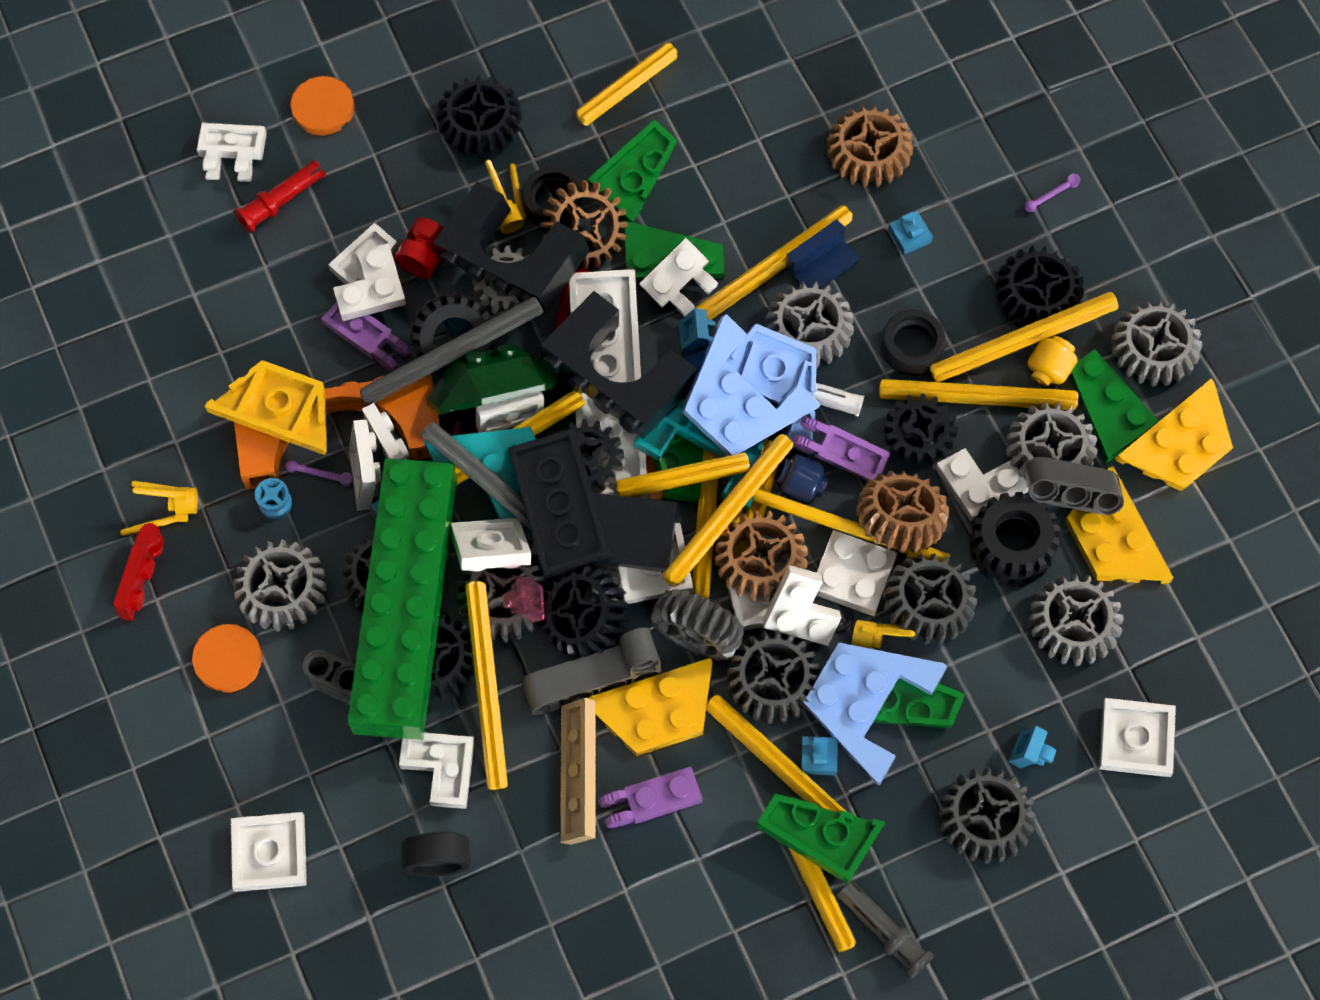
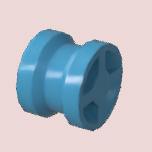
(273, 490)

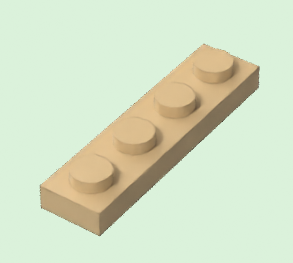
(578, 771)

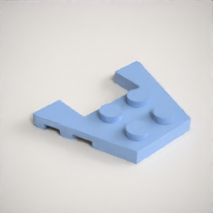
(774, 367)
(729, 406)
(854, 691)

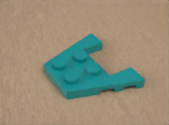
(677, 423)
(493, 452)

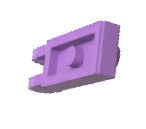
(367, 336)
(843, 450)
(653, 798)

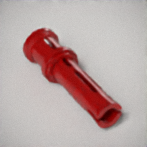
(267, 203)

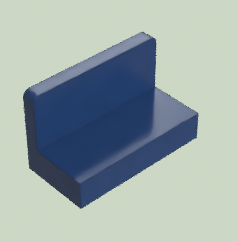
(821, 257)

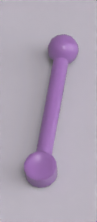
(1072, 181)
(345, 478)

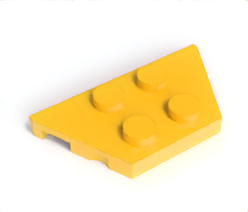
(277, 405)
(1183, 441)
(1118, 544)
(658, 708)

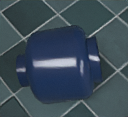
(801, 478)

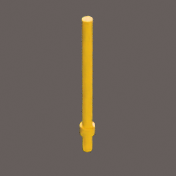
(831, 520)

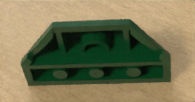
(490, 378)

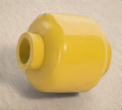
(1052, 361)

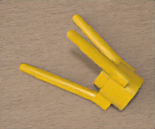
(517, 215)
(180, 499)
(871, 634)

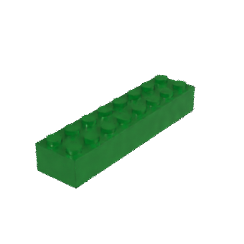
(403, 600)

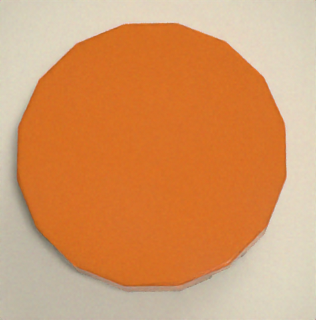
(322, 105)
(227, 658)

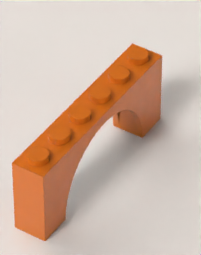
(407, 409)

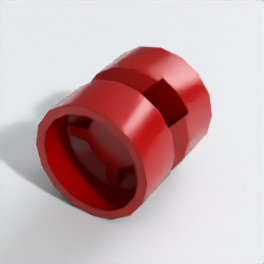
(418, 253)

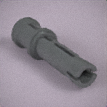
(896, 940)

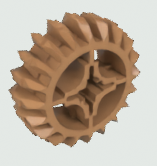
(856, 156)
(574, 212)
(902, 511)
(751, 529)

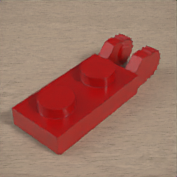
(138, 570)

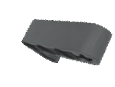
(594, 674)

